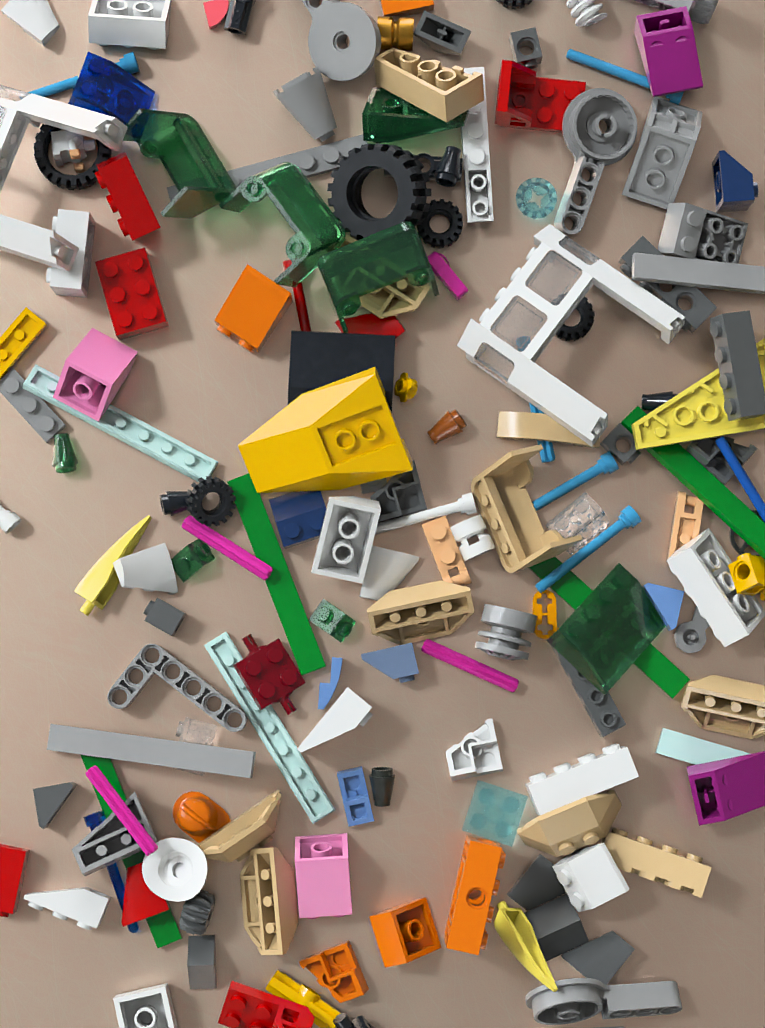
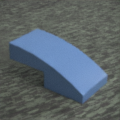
(327, 690)
(355, 796)

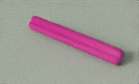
(227, 548)
(470, 665)
(121, 810)

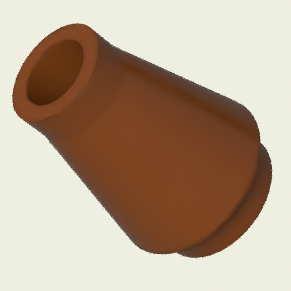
(447, 426)

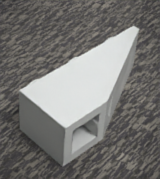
(80, 904)

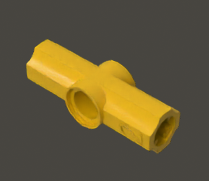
(288, 989)

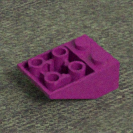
(668, 51)
(727, 787)

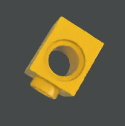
(744, 582)

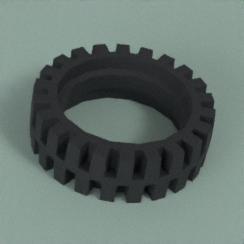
(63, 180)

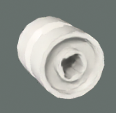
(469, 529)

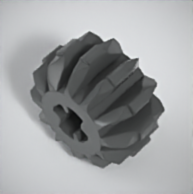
(197, 913)

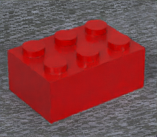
(126, 196)
(131, 293)

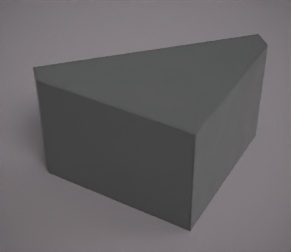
(441, 34)
(50, 800)
(202, 962)

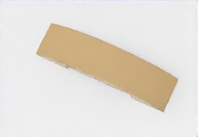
(536, 427)

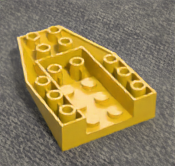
(328, 440)

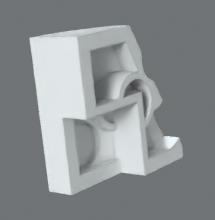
(34, 18)
(147, 570)
(385, 571)
(476, 754)

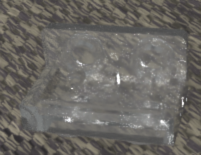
(580, 518)

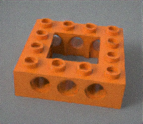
(468, 915)

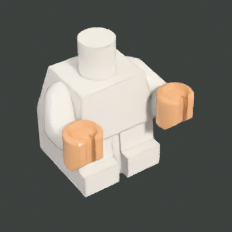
(70, 148)

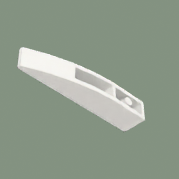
(477, 161)

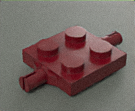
(269, 674)

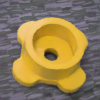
(405, 387)

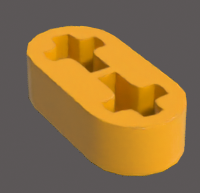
(551, 613)

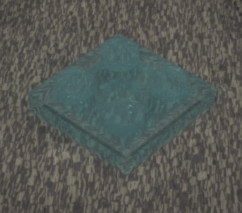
(494, 813)

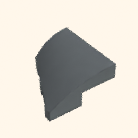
(711, 457)
(400, 496)
(536, 885)
(600, 957)

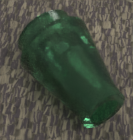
(63, 454)

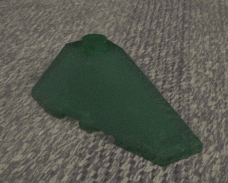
(394, 119)

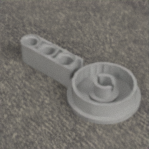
(328, 36)
(592, 148)
(586, 997)

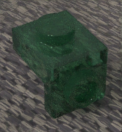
(192, 559)
(332, 620)

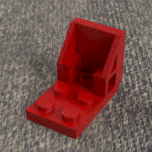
(531, 100)
(257, 1009)

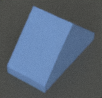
(666, 602)

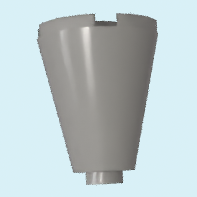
(309, 104)

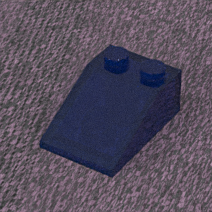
(109, 89)

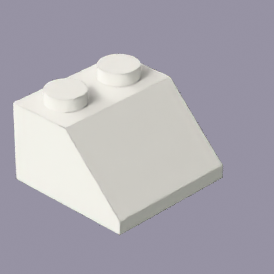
(590, 877)

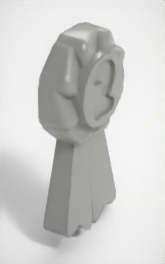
(691, 635)

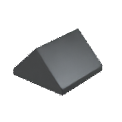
(557, 927)

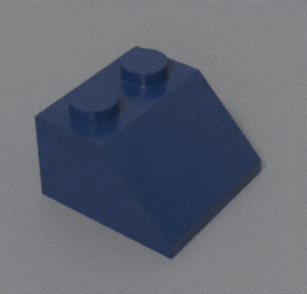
(732, 184)
(298, 516)

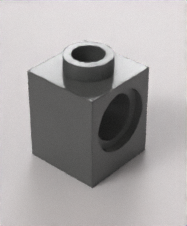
(526, 38)
(616, 434)
(164, 616)

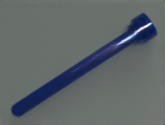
(93, 821)

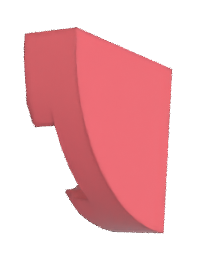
(216, 11)

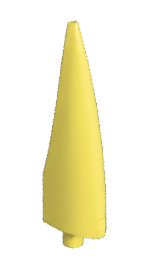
(102, 578)
(521, 941)

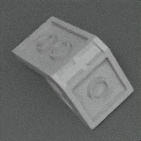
(663, 153)

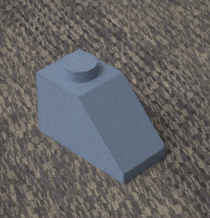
(394, 662)

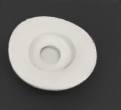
(175, 869)

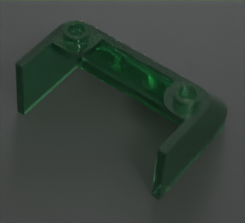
(186, 157)
(302, 208)
(373, 265)

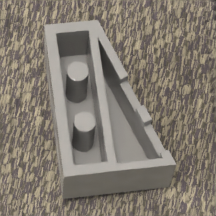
(111, 840)

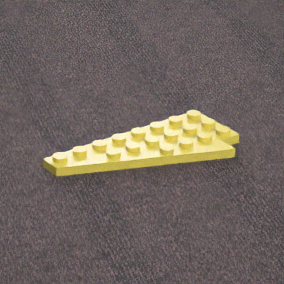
(695, 414)

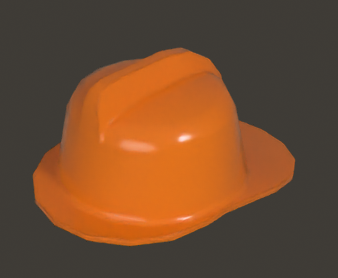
(198, 815)

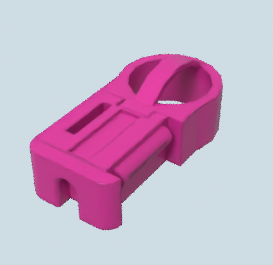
(446, 275)

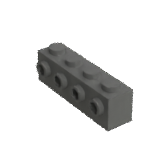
(738, 365)

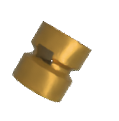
(396, 33)

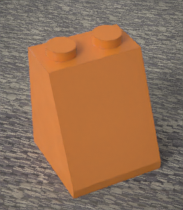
(253, 309)

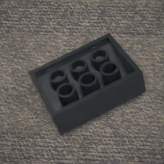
(331, 356)

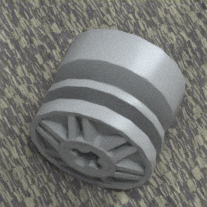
(506, 632)

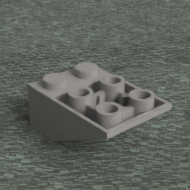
(701, 234)

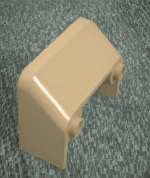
(511, 514)

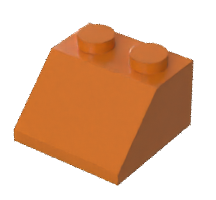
(405, 932)

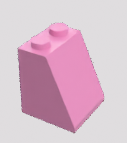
(94, 374)
(323, 875)

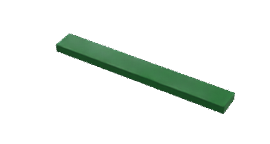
(707, 489)
(280, 581)
(650, 662)
(162, 925)

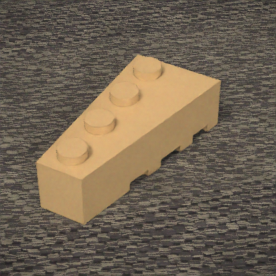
(428, 84)
(656, 863)

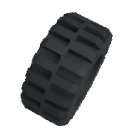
(350, 178)

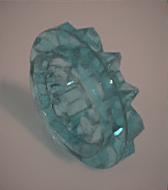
(540, 187)

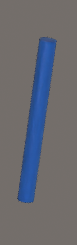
(741, 476)

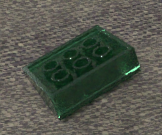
(608, 629)

